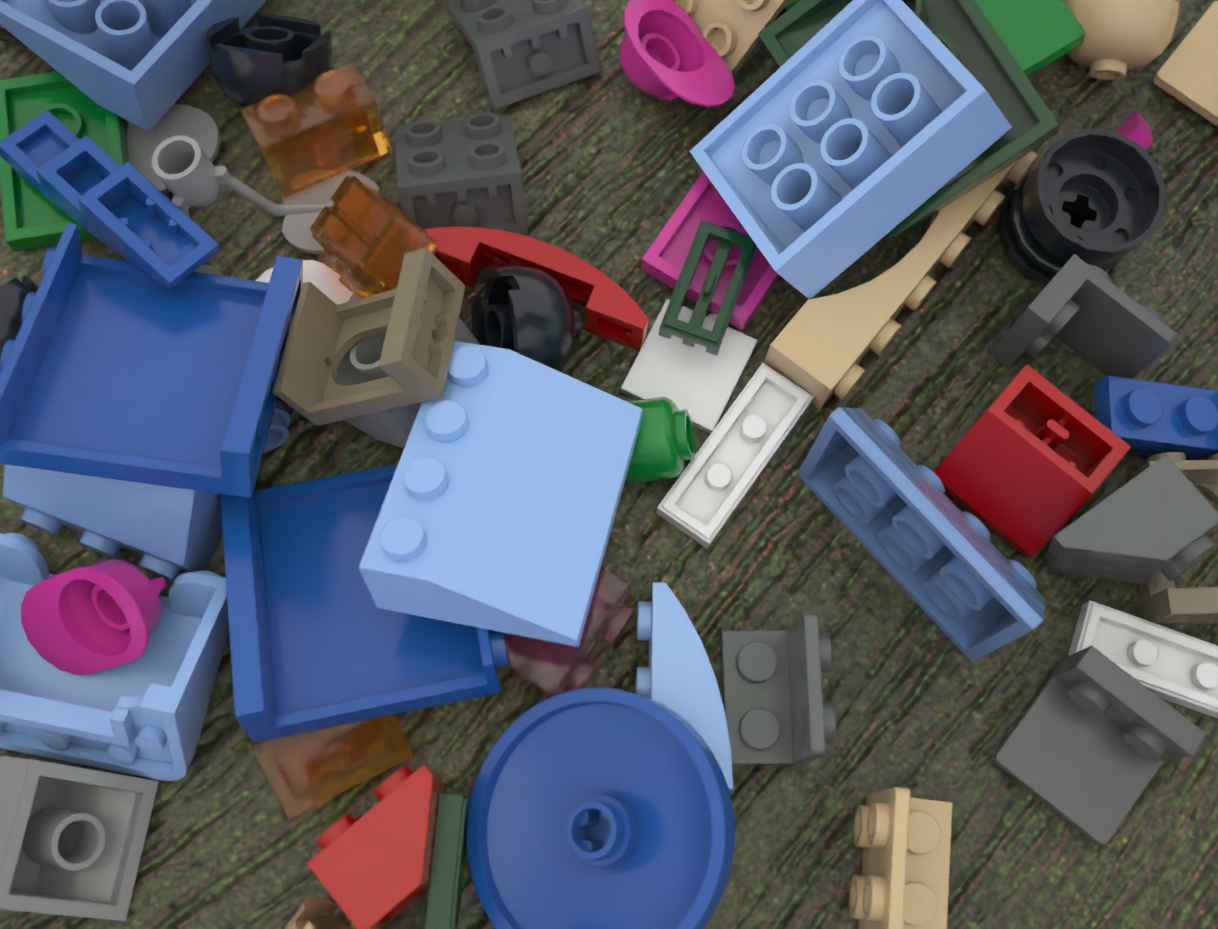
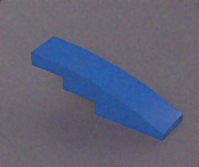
(108, 199)

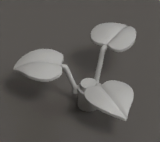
(180, 158)

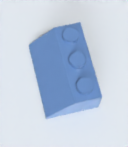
(162, 524)

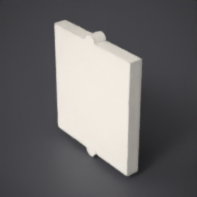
(688, 373)

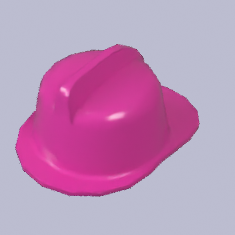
(670, 56)
(93, 616)

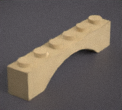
(835, 331)

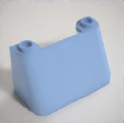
(125, 718)

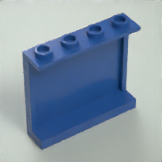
(145, 376)
(306, 629)

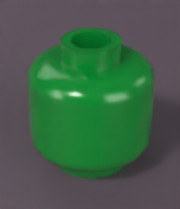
(662, 442)

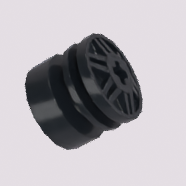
(1083, 198)

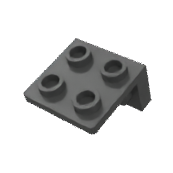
(527, 45)
(461, 173)
(1090, 318)
(776, 693)
(1094, 742)

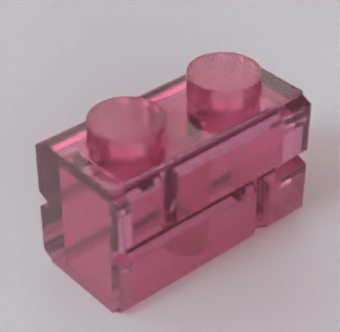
(559, 667)

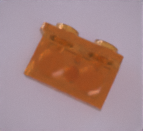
(330, 760)

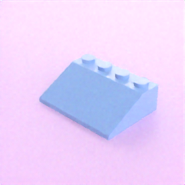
(848, 140)
(503, 499)

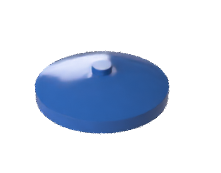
(600, 818)

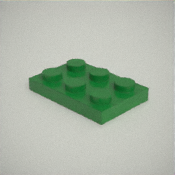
(28, 215)

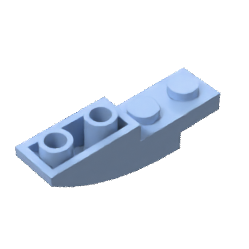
(681, 672)

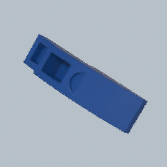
(1159, 416)

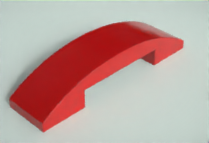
(607, 306)

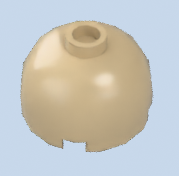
(1122, 34)

